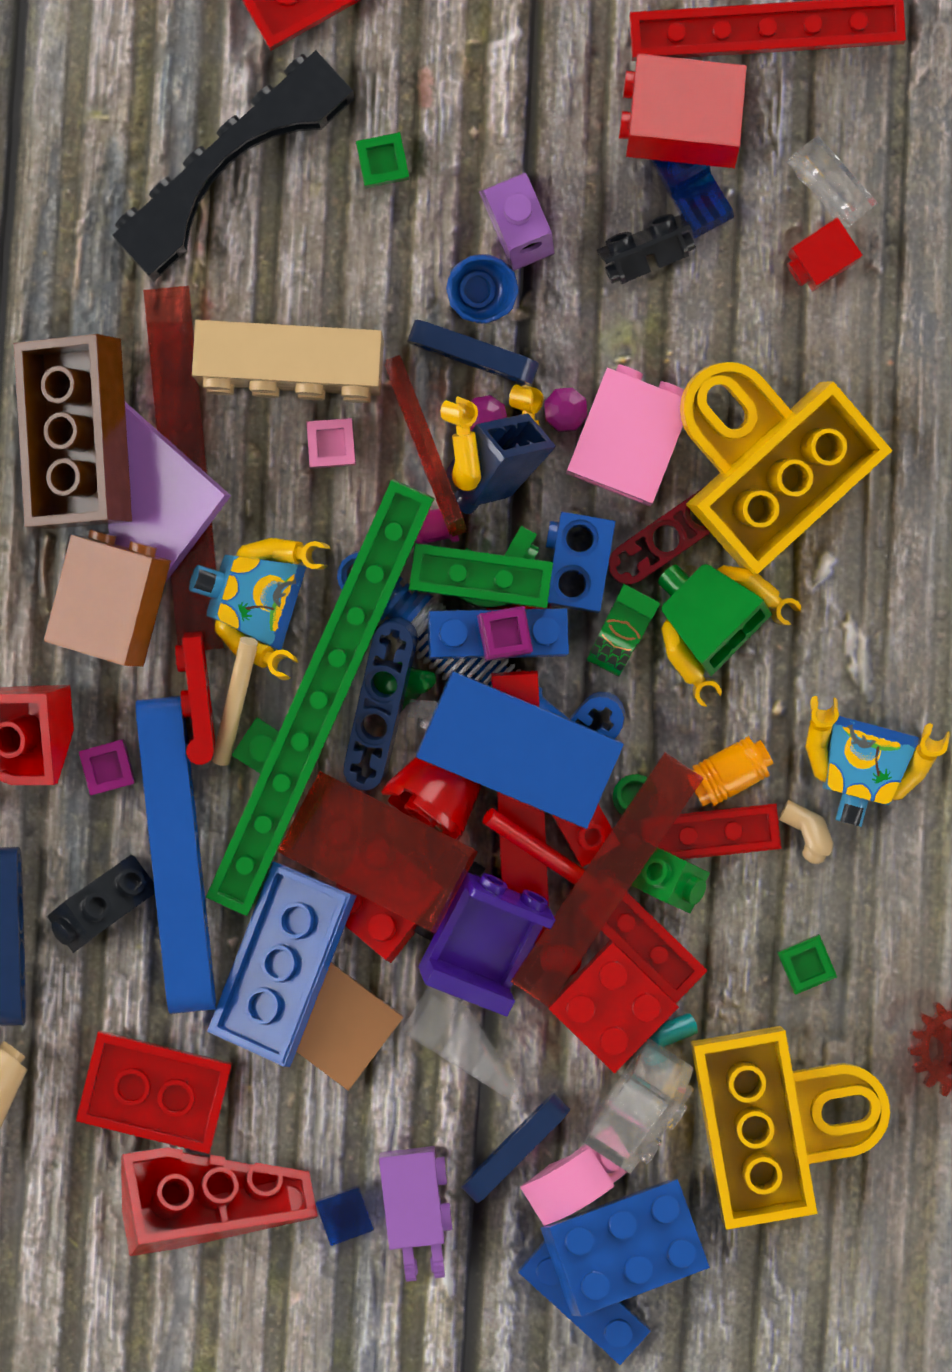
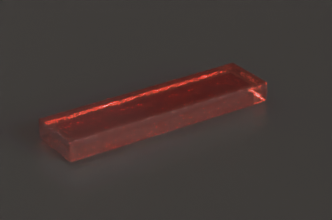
(425, 446)

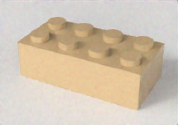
(288, 359)

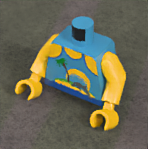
(257, 595)
(866, 760)

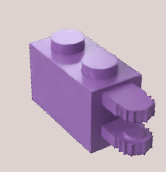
(414, 1205)

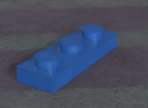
(458, 634)
(611, 1328)

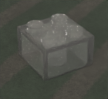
(641, 1107)

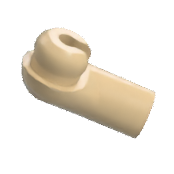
(814, 831)

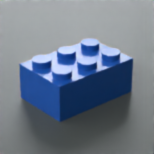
(624, 1248)

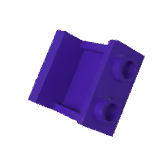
(484, 942)

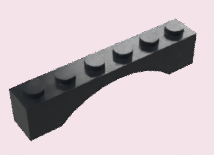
(300, 102)

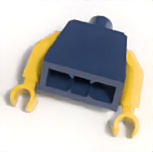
(496, 453)

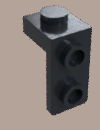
(101, 903)

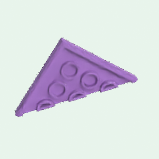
(169, 494)

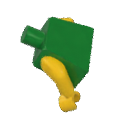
(714, 617)

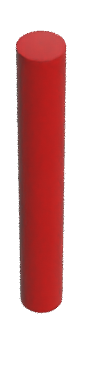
(532, 845)

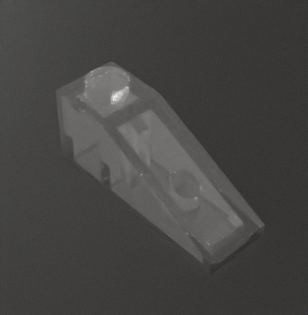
(455, 1033)

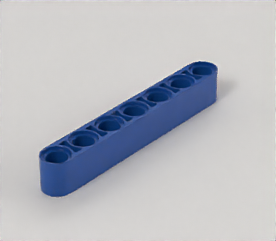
(175, 855)

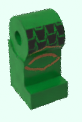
(622, 630)

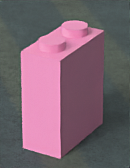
(628, 435)

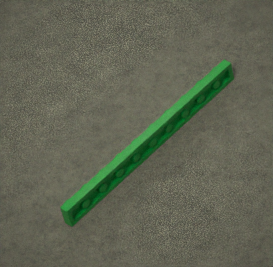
(320, 696)

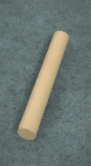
(235, 701)

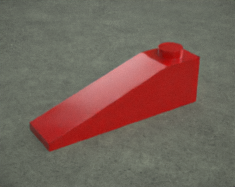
(34, 733)
(195, 1199)

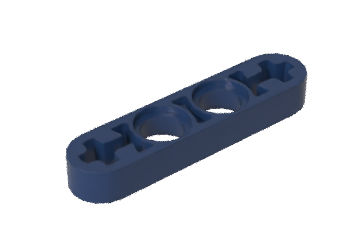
(385, 705)
(12, 939)

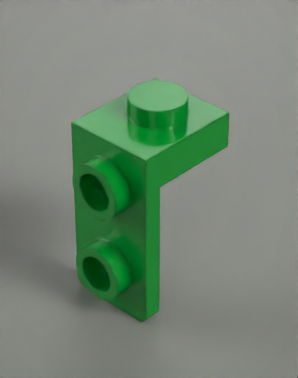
(672, 880)

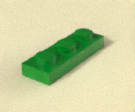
(480, 576)

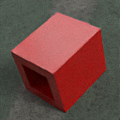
(823, 255)

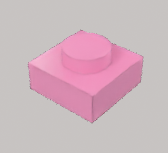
(331, 443)

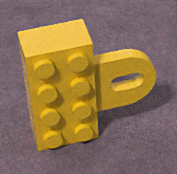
(778, 464)
(770, 1126)

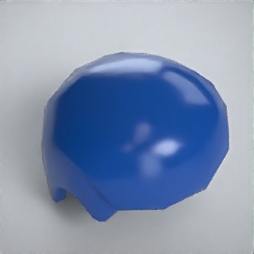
(482, 288)

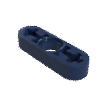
(473, 352)
(515, 1148)

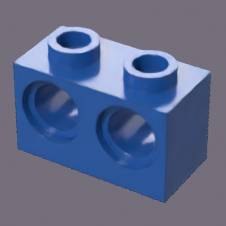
(590, 564)

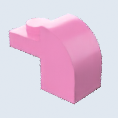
(570, 1184)

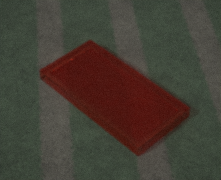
(377, 852)

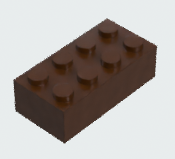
(72, 431)

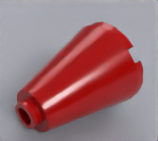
(433, 796)

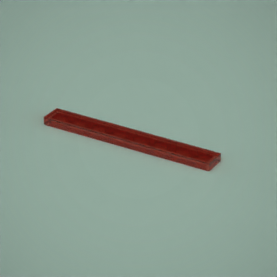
(181, 422)

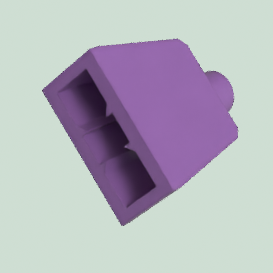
(518, 221)

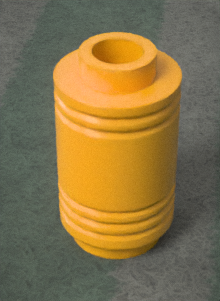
(732, 771)

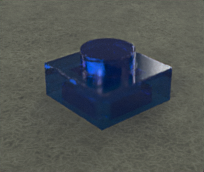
(344, 1215)

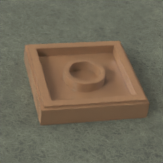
(346, 1027)

